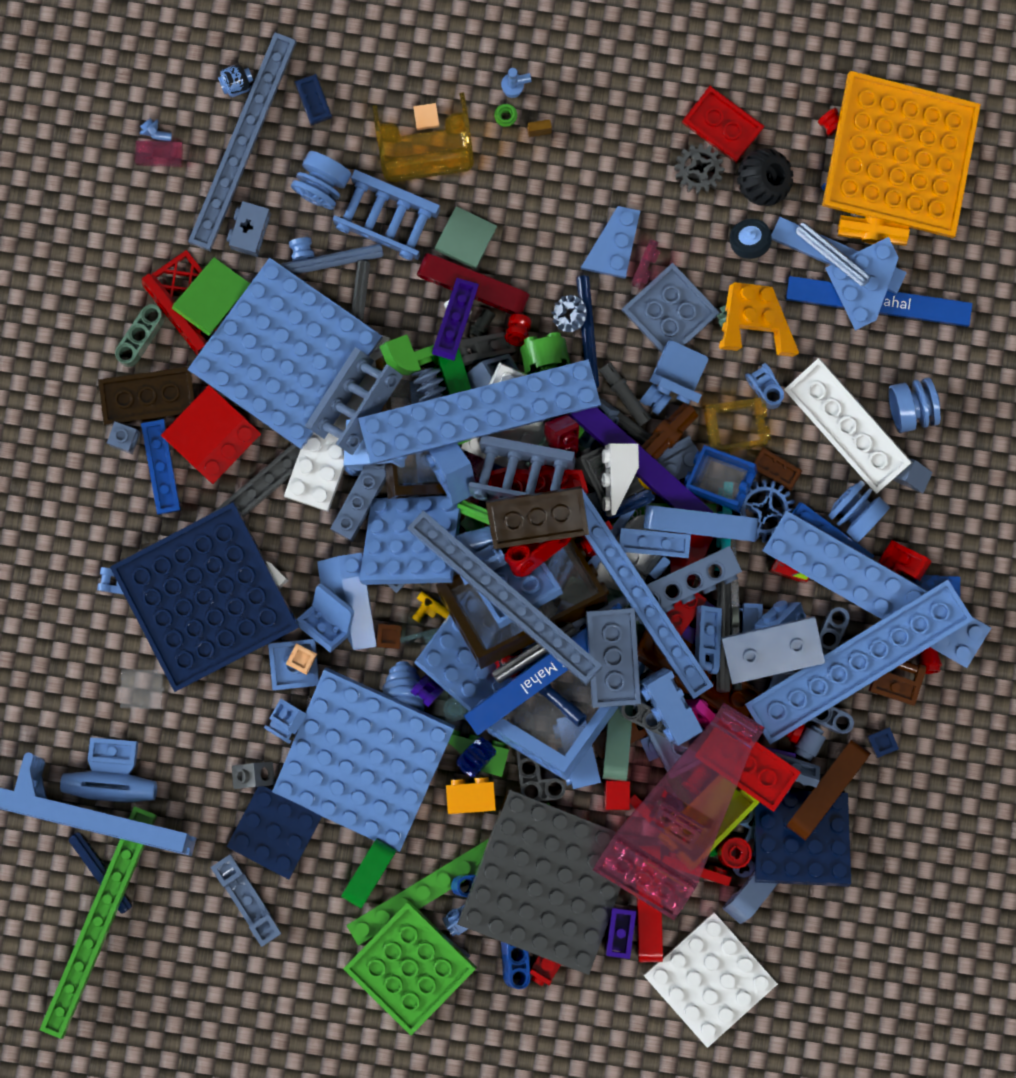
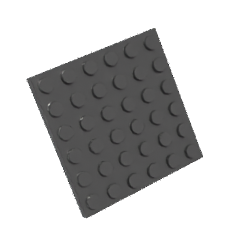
(541, 884)

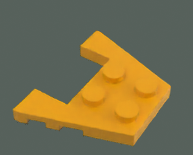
(755, 309)

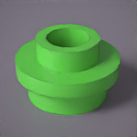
(505, 108)

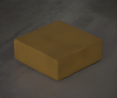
(539, 128)

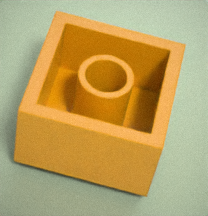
(471, 796)

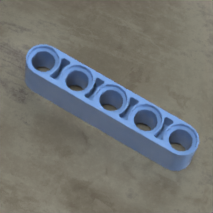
(700, 523)

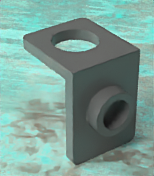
(250, 775)

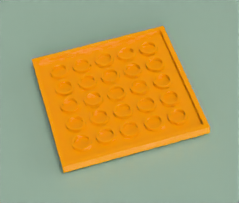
(901, 154)

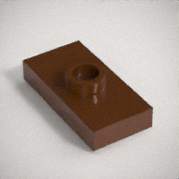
(777, 469)

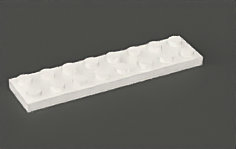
(321, 460)

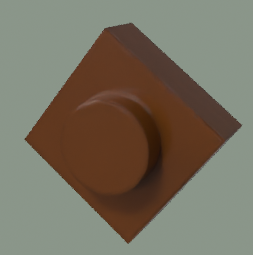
(389, 636)

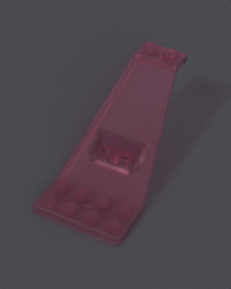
(658, 855)

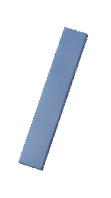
(786, 235)

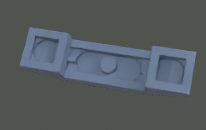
(247, 900)

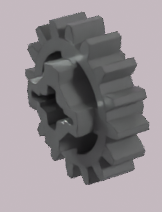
(690, 172)

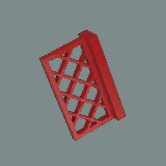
(165, 300)

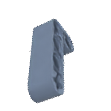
(748, 899)

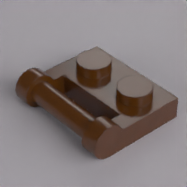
(900, 687)

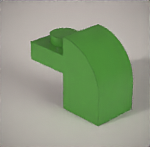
(401, 356)

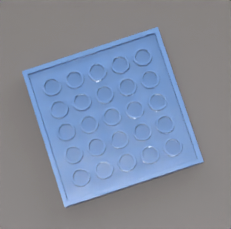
(281, 351)
(363, 759)

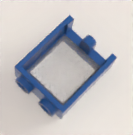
(721, 478)

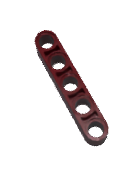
(489, 290)

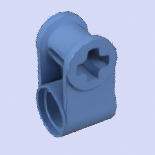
(764, 385)

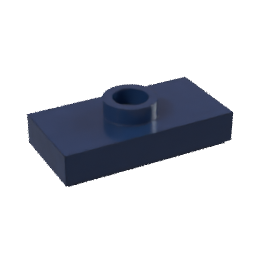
(313, 99)

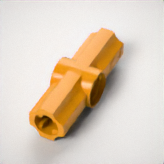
(872, 230)

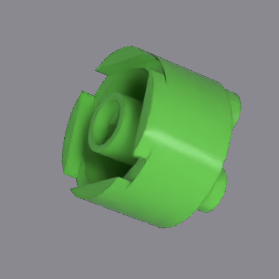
(544, 353)

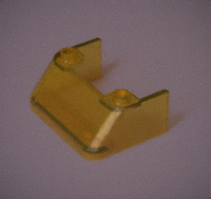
(425, 153)

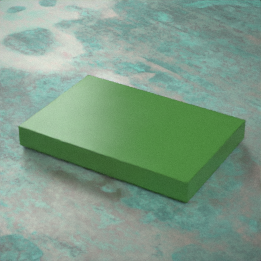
(211, 296)

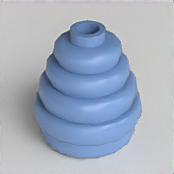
(400, 682)

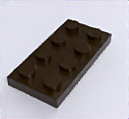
(146, 396)
(537, 517)

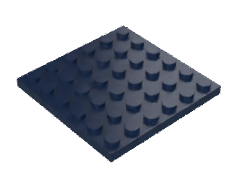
(204, 596)

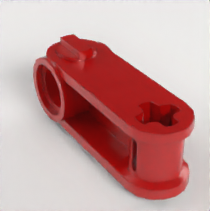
(528, 557)

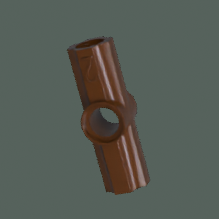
(670, 431)

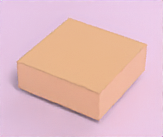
(426, 116)
(301, 659)

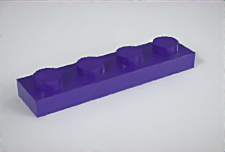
(455, 319)

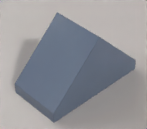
(914, 476)

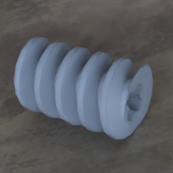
(429, 384)

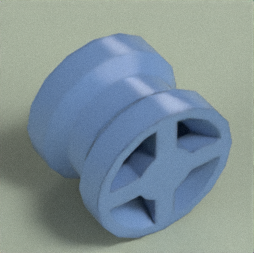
(301, 248)

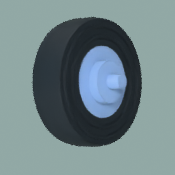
(750, 238)

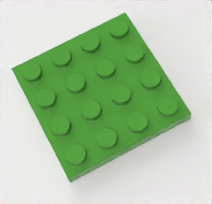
(410, 968)

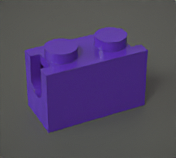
(620, 932)

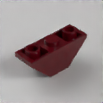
(562, 433)

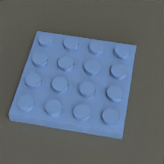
(394, 553)
(455, 668)

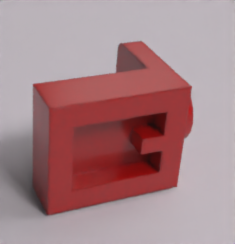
(543, 970)

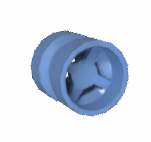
(655, 399)

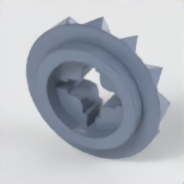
(578, 315)

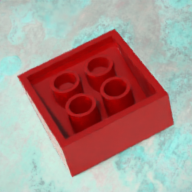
(210, 434)

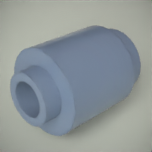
(810, 742)

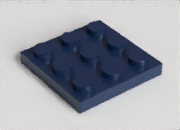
(274, 832)

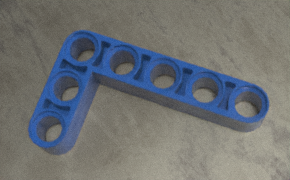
(509, 965)

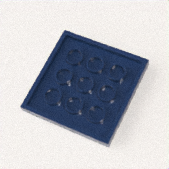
(788, 858)

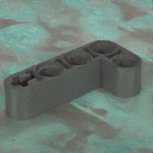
(535, 779)

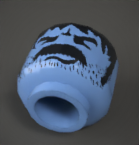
(235, 80)

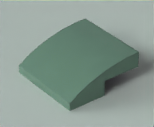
(465, 237)

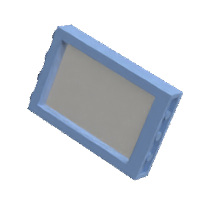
(549, 736)

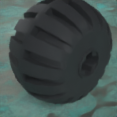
(765, 177)

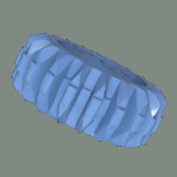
(774, 514)

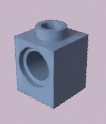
(123, 438)

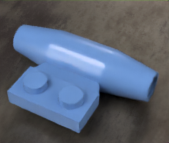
(110, 774)

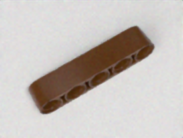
(828, 790)

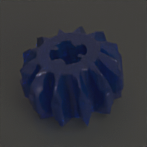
(476, 757)

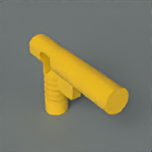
(430, 610)

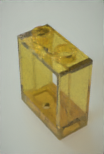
(712, 426)

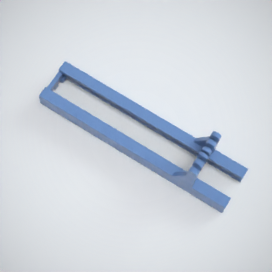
(31, 800)

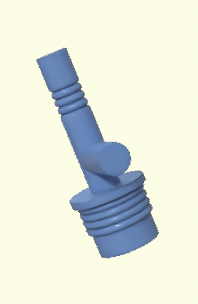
(513, 83)

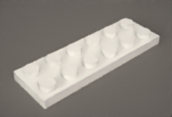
(848, 425)

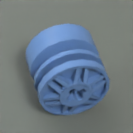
(322, 177)
(919, 404)
(858, 511)

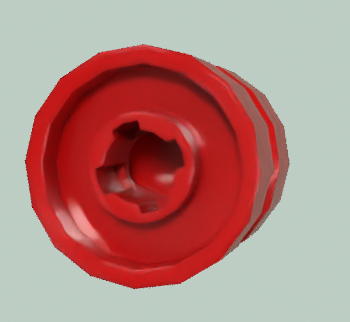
(734, 852)

